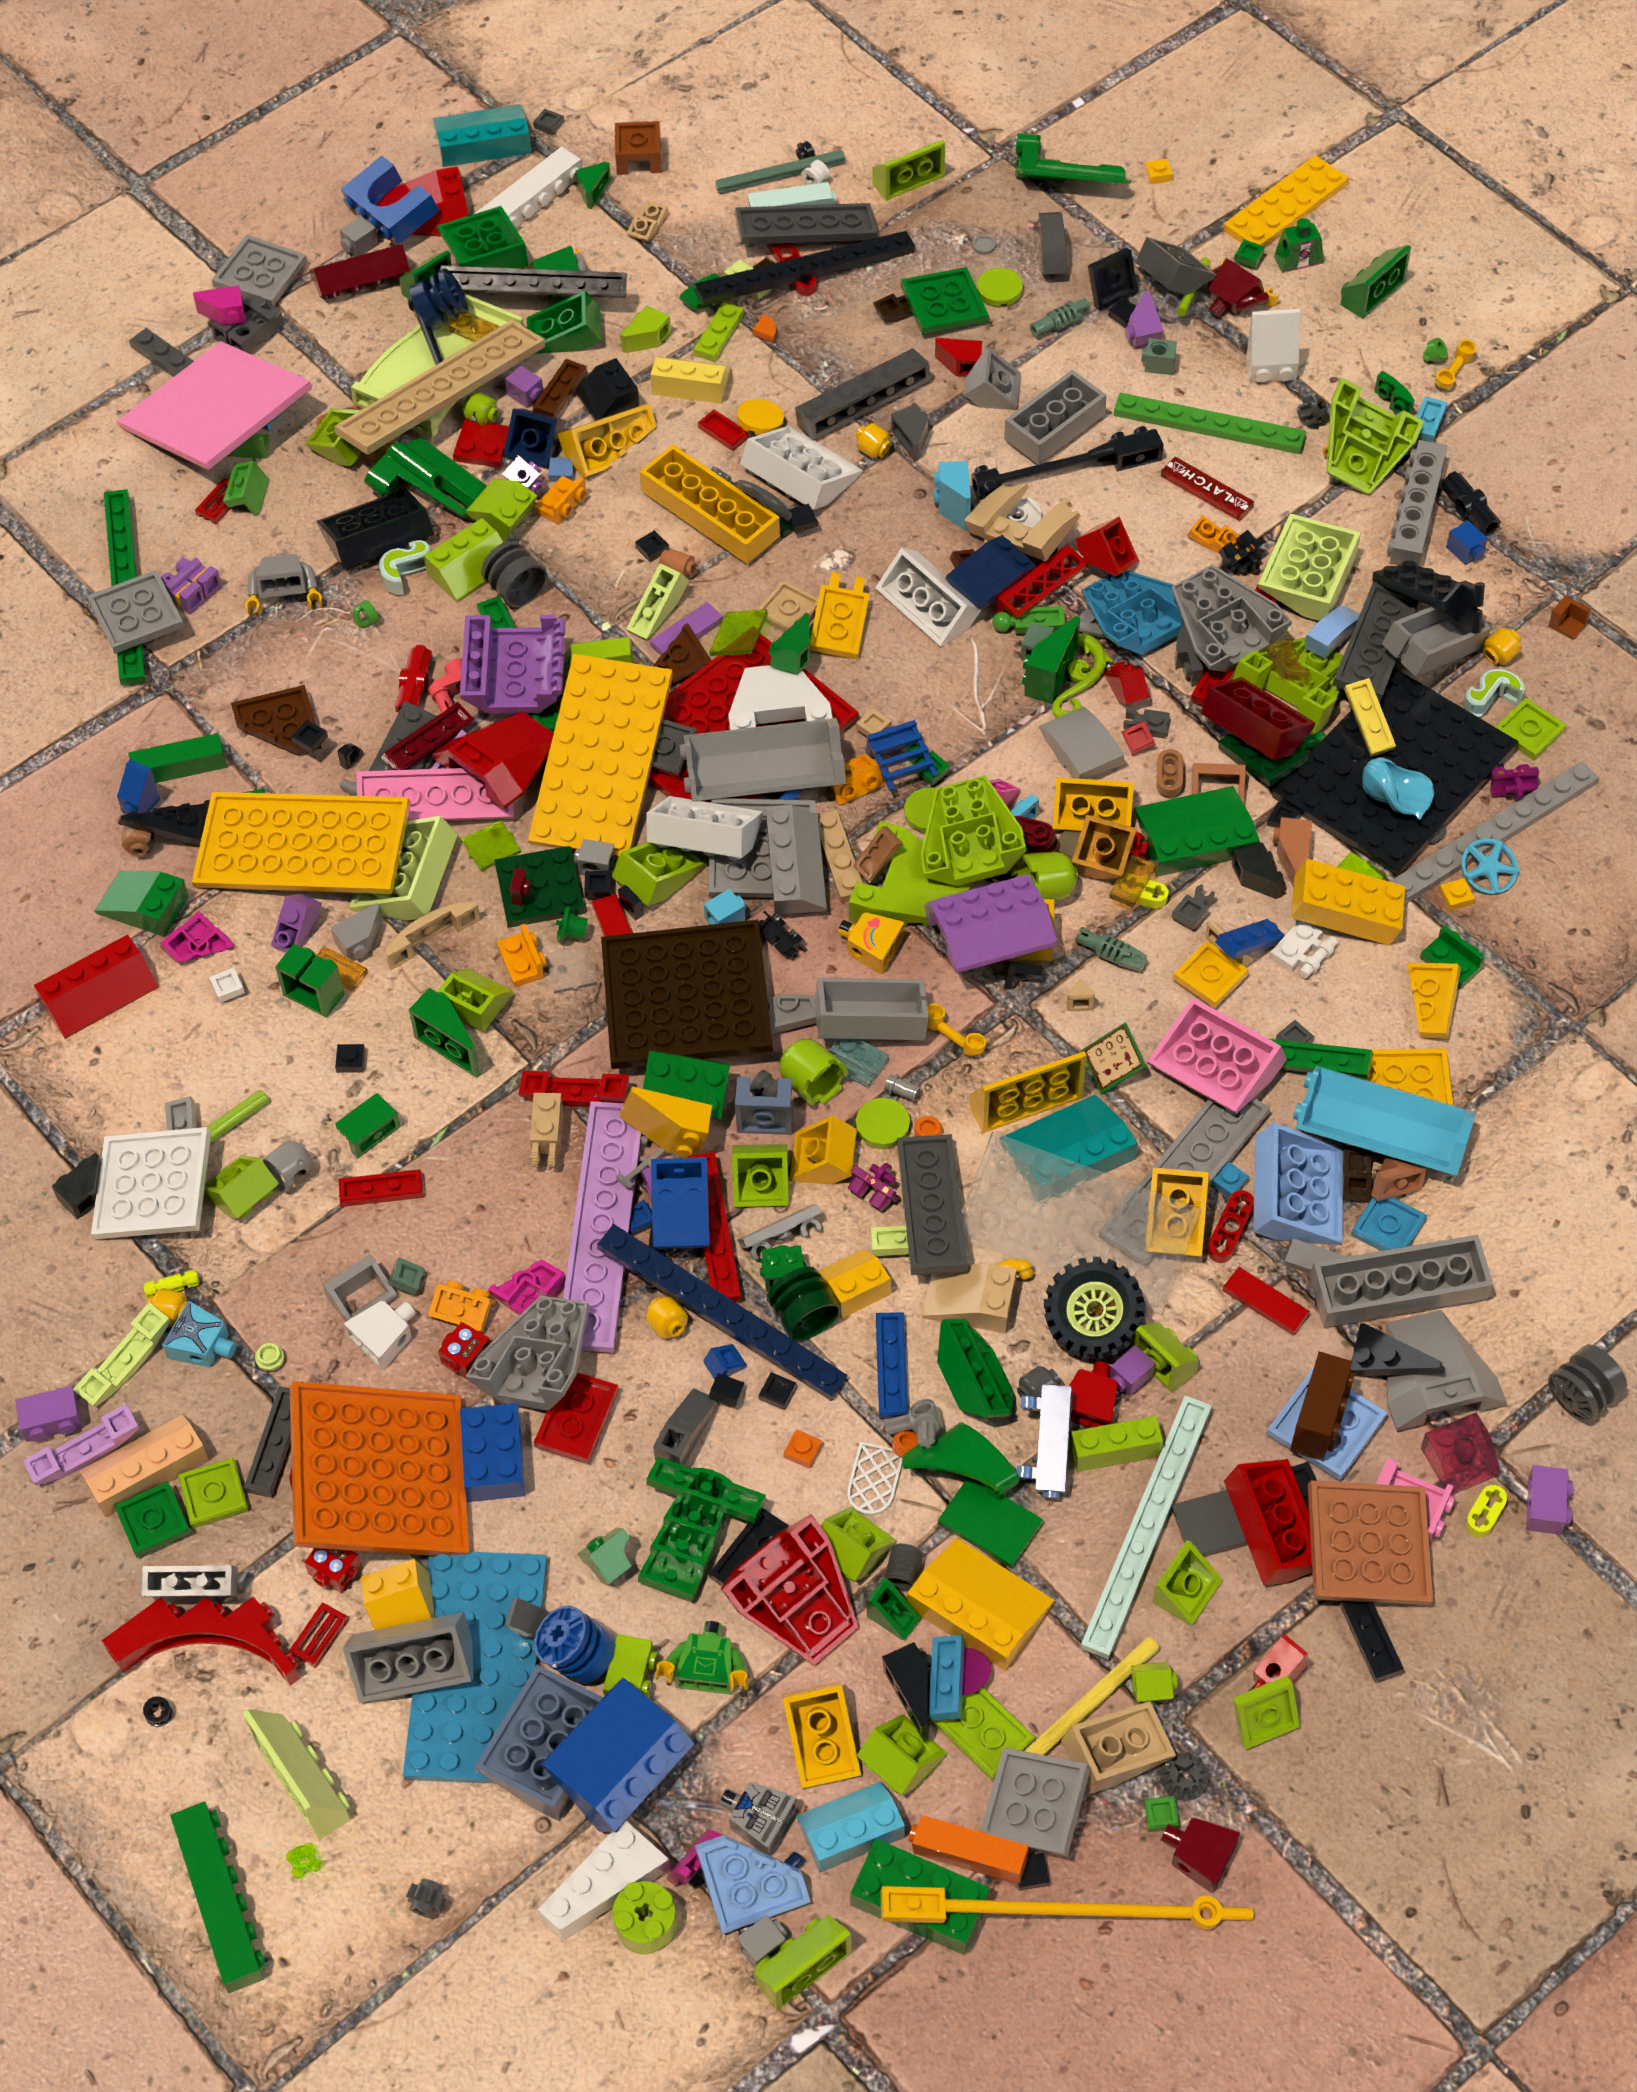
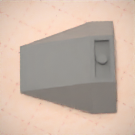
(1227, 618)
(534, 1355)
(1463, 1383)

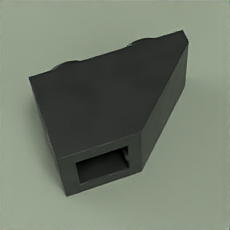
(1257, 871)
(79, 1187)

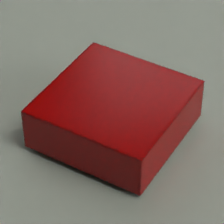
(1138, 738)

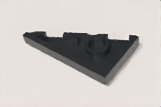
(178, 823)
(1384, 1355)

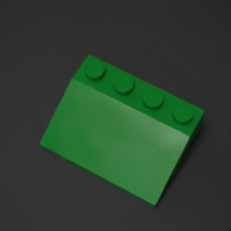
(1195, 830)

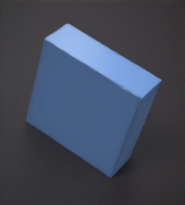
(560, 467)

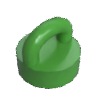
(1435, 350)
(368, 612)

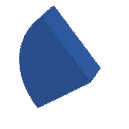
(640, 1218)

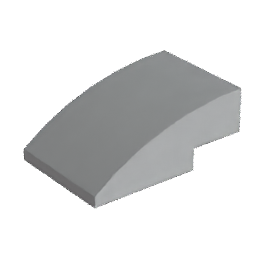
(1082, 744)

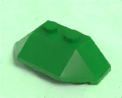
(973, 1371)

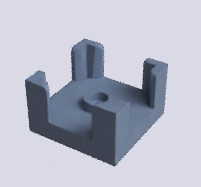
(763, 1113)

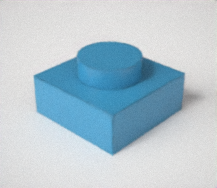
(1230, 1179)

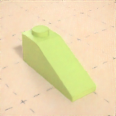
(658, 601)

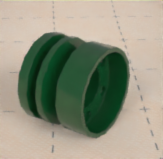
(803, 1303)

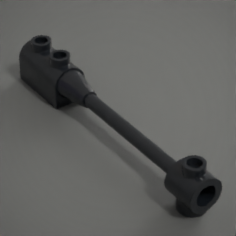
(1123, 451)

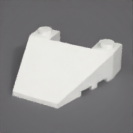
(776, 696)

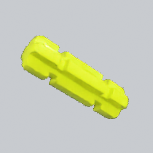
(174, 1282)

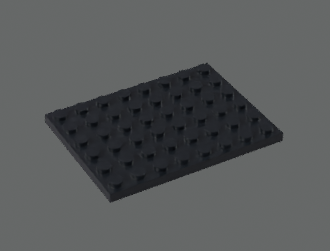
(1430, 738)

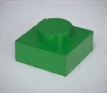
(1249, 253)

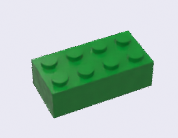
(898, 1868)

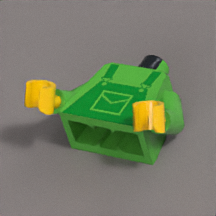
(705, 1663)

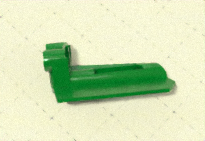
(1032, 166)
(421, 466)

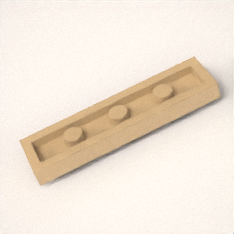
(838, 854)

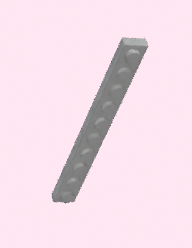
(1499, 827)

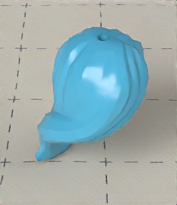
(1401, 788)

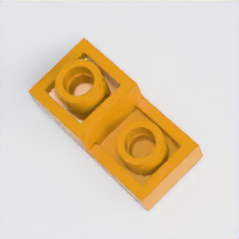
(1211, 535)

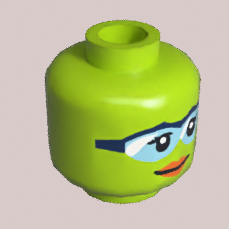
(480, 408)

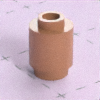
(679, 561)

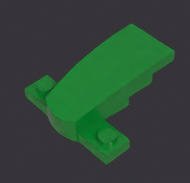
(692, 1524)

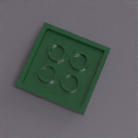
(552, 886)

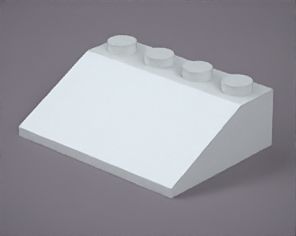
(799, 466)

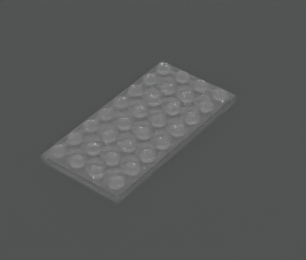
(1063, 1211)

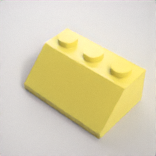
(689, 379)

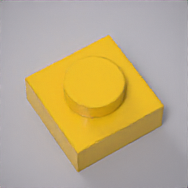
(1158, 171)
(1456, 894)

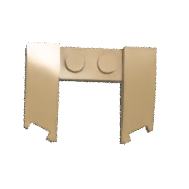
(990, 521)

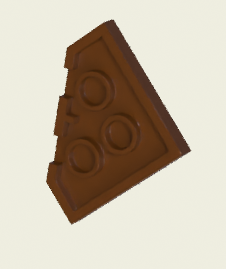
(275, 716)

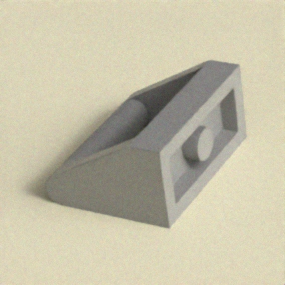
(352, 1280)

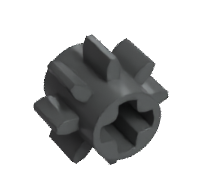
(1312, 410)
(426, 1898)

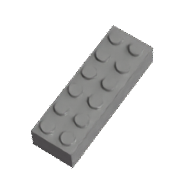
(1401, 1280)

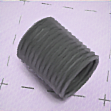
(903, 1566)

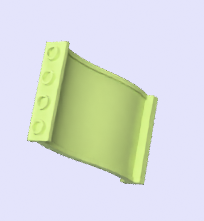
(412, 357)

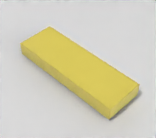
(1370, 717)

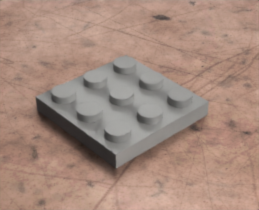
(260, 269)
(135, 611)
(1036, 1800)

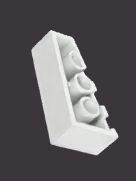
(596, 1883)

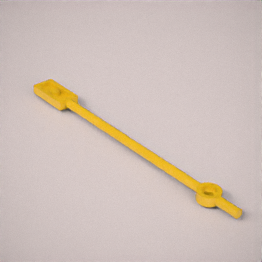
(930, 1906)

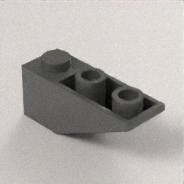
(684, 1427)

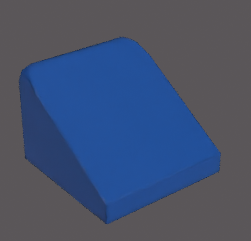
(724, 1361)

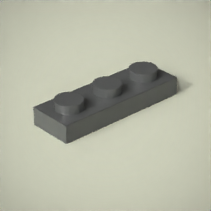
(160, 352)

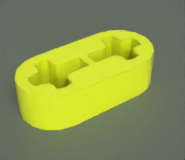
(1147, 899)
(1480, 1507)

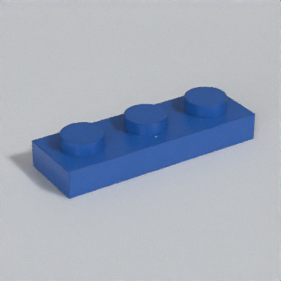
(1250, 938)

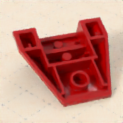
(447, 192)
(795, 1591)

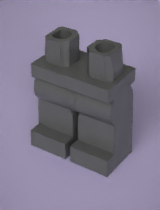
(258, 326)

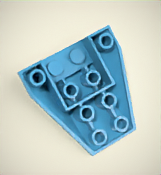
(1134, 610)

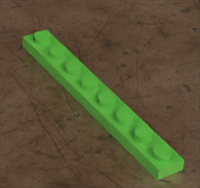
(1209, 423)

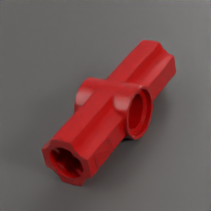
(415, 677)

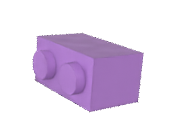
(49, 1414)
(1548, 1499)

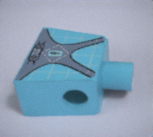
(198, 1338)

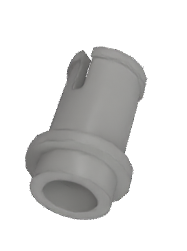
(902, 1087)

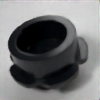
(804, 150)

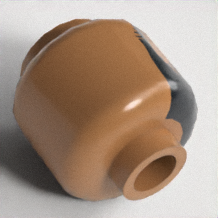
(137, 841)

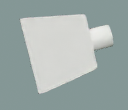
(381, 1331)

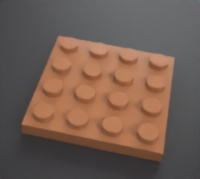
(1369, 1543)

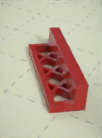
(1040, 578)

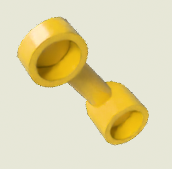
(1463, 354)
(972, 1044)

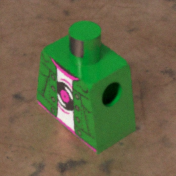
(1299, 247)

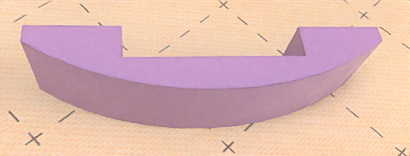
(83, 1450)

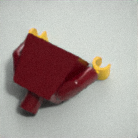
(1237, 290)

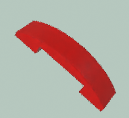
(575, 1091)

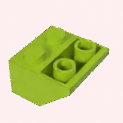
(475, 997)

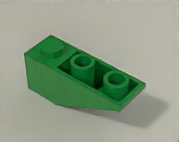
(792, 648)

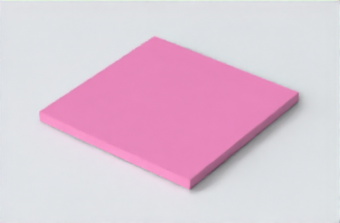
(214, 405)

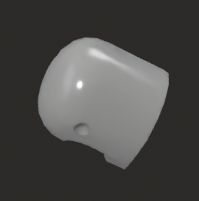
(288, 1160)

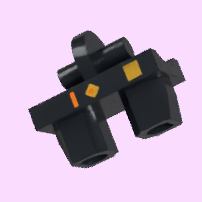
(1233, 557)

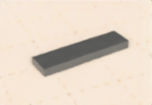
(272, 1448)

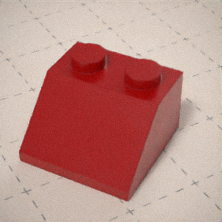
(1108, 547)

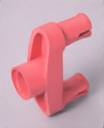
(447, 685)

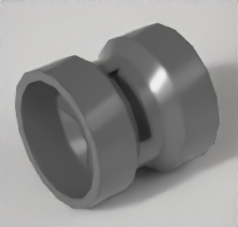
(764, 1085)

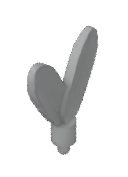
(1087, 626)

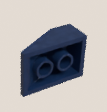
(990, 571)

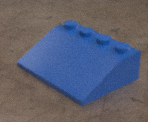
(617, 1756)

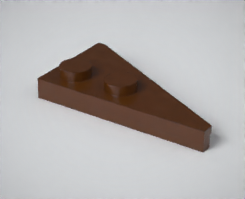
(683, 655)

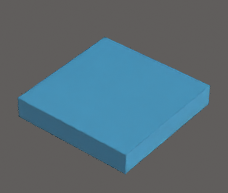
(1388, 1224)

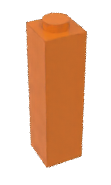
(969, 1849)

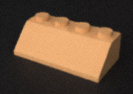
(144, 1464)

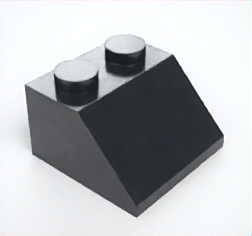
(608, 390)

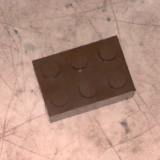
(1323, 1406)

